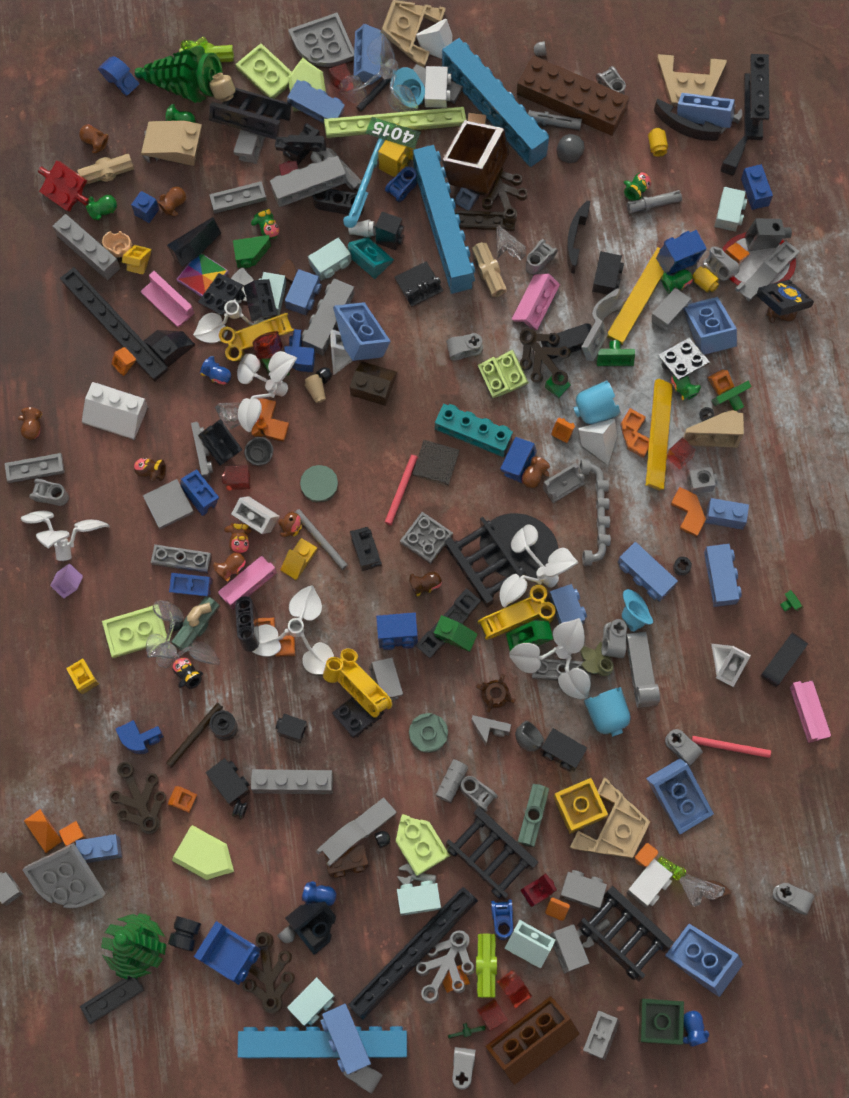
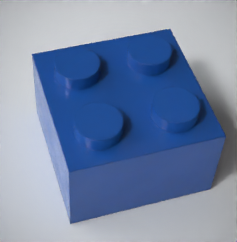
(681, 252)
(397, 631)

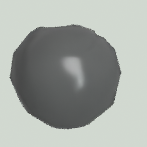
(570, 148)
(258, 451)
(528, 737)

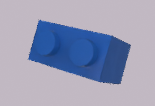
(756, 187)

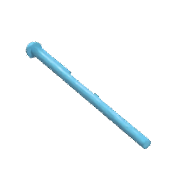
(351, 220)

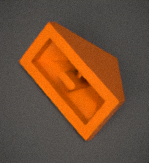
(43, 831)

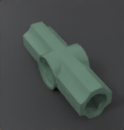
(187, 633)
(529, 827)

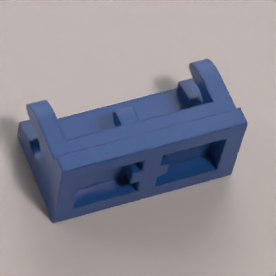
(518, 459)
(199, 492)
(190, 584)

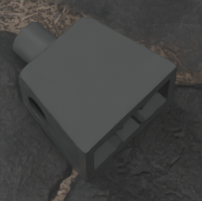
(766, 234)

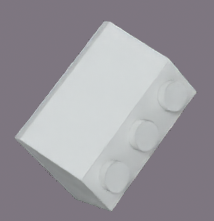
(113, 410)

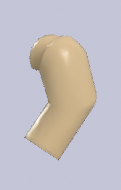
(196, 612)

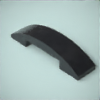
(683, 126)
(579, 218)
(460, 611)

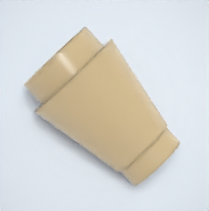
(315, 387)

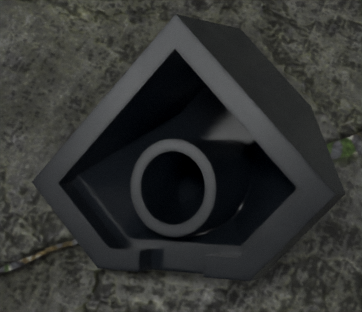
(169, 345)
(313, 924)

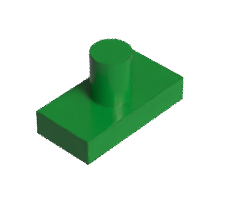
(615, 355)
(732, 396)

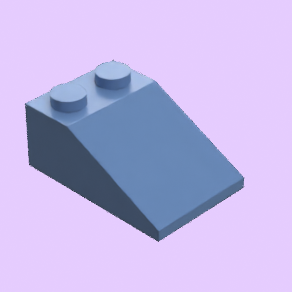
(711, 326)
(360, 332)
(680, 795)
(704, 959)

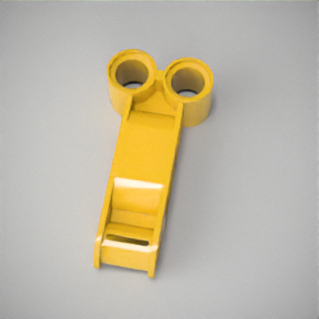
(243, 338)
(518, 614)
(356, 682)

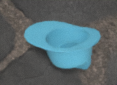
(409, 78)
(635, 611)

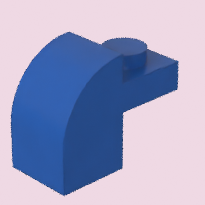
(118, 72)
(305, 355)
(135, 741)

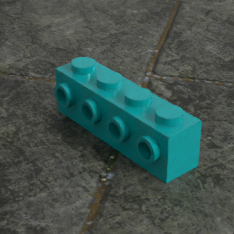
(473, 430)

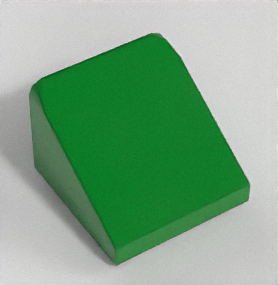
(557, 390)

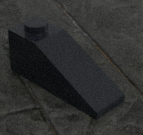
(194, 242)

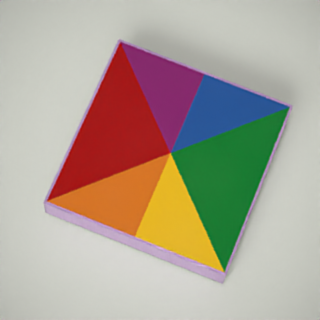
(200, 274)

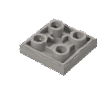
(168, 504)
(426, 537)

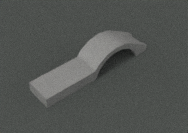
(768, 270)
(598, 332)
(357, 830)

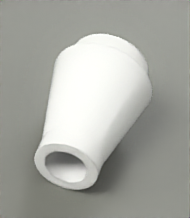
(363, 228)

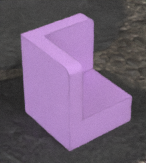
(66, 581)

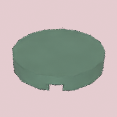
(319, 483)
(428, 733)

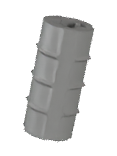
(452, 781)

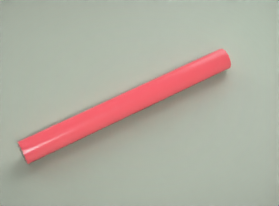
(401, 489)
(731, 746)

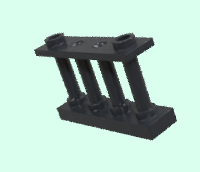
(756, 96)
(249, 121)
(465, 563)
(511, 847)
(643, 925)

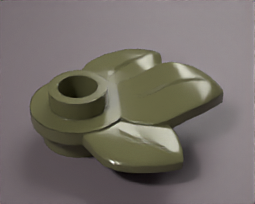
(595, 660)

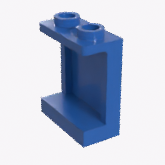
(228, 953)

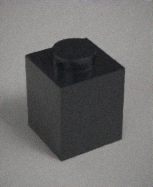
(291, 728)

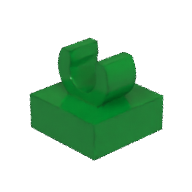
(792, 601)

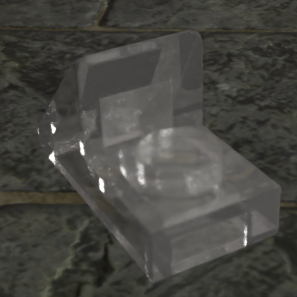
(505, 242)
(228, 414)
(696, 888)

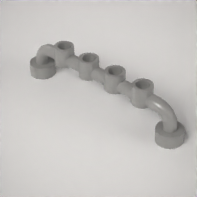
(601, 505)

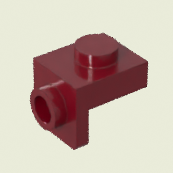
(538, 890)

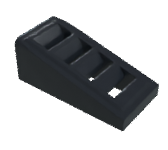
(732, 160)

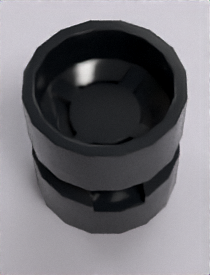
(223, 725)
(184, 934)

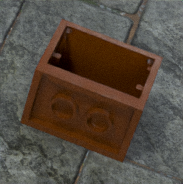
(475, 156)

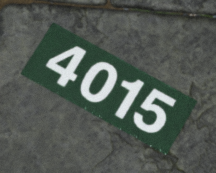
(393, 132)

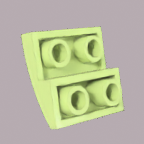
(503, 374)

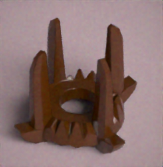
(498, 702)

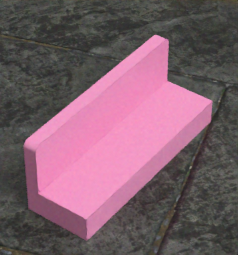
(167, 300)
(536, 300)
(247, 581)
(810, 711)

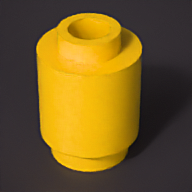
(658, 142)
(705, 279)

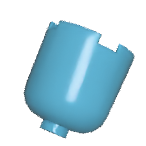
(596, 404)
(609, 712)

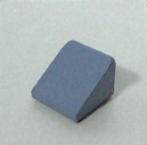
(466, 198)

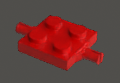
(63, 186)

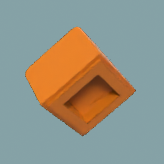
(737, 253)
(123, 360)
(721, 381)
(182, 799)
(71, 834)
(646, 855)
(557, 909)
(447, 982)

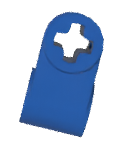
(399, 186)
(502, 915)

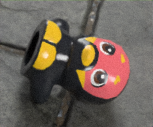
(185, 670)

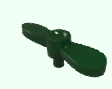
(467, 1031)

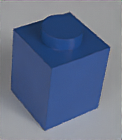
(145, 206)

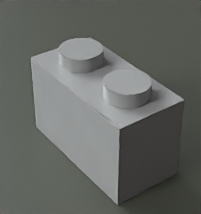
(583, 890)

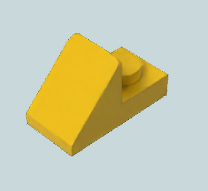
(137, 259)
(298, 559)
(82, 676)

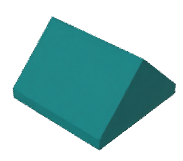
(369, 256)

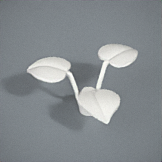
(212, 323)
(279, 367)
(58, 538)
(558, 562)
(304, 605)
(570, 639)

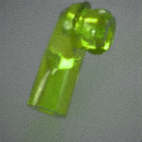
(187, 44)
(677, 871)

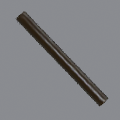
(193, 736)

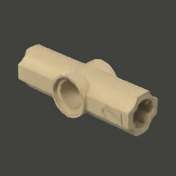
(106, 169)
(489, 269)

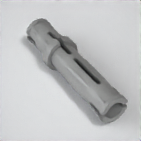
(556, 120)
(647, 203)

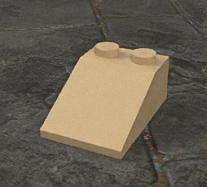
(172, 141)
(718, 431)

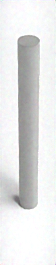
(321, 540)

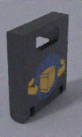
(789, 295)

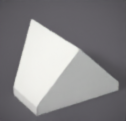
(435, 38)
(339, 355)
(599, 439)
(729, 662)

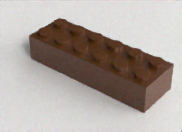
(572, 95)

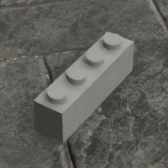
(308, 181)
(86, 247)
(324, 320)
(292, 781)

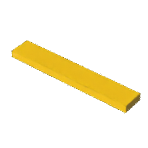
(637, 300)
(659, 434)

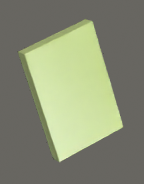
(264, 71)
(130, 631)

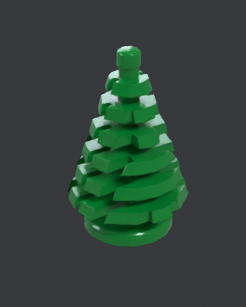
(183, 73)
(134, 946)

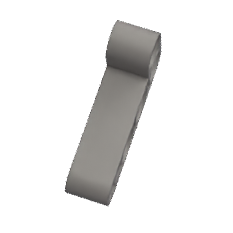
(644, 686)

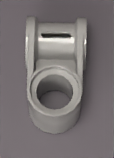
(611, 80)
(540, 254)
(721, 264)
(462, 346)
(45, 493)
(614, 640)
(684, 747)
(478, 793)
(796, 898)
(463, 1064)
(365, 1078)

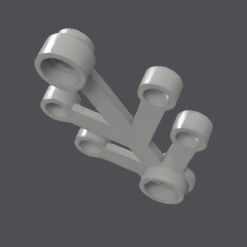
(446, 964)

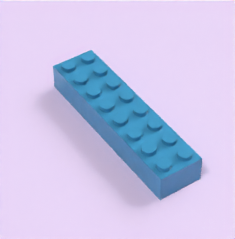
(495, 102)
(443, 220)
(315, 1043)

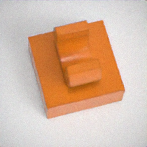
(256, 430)
(563, 430)

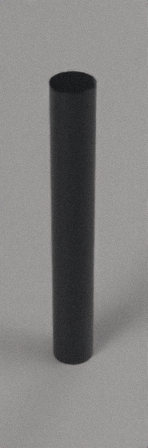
(373, 94)

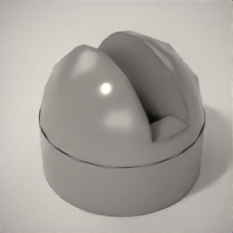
(540, 49)
(287, 935)

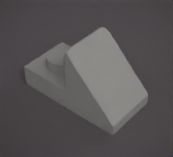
(484, 725)

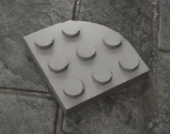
(323, 41)
(64, 878)

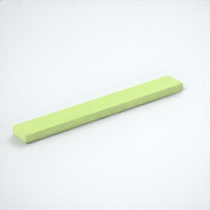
(414, 120)

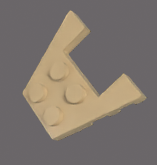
(403, 25)
(689, 82)
(621, 831)

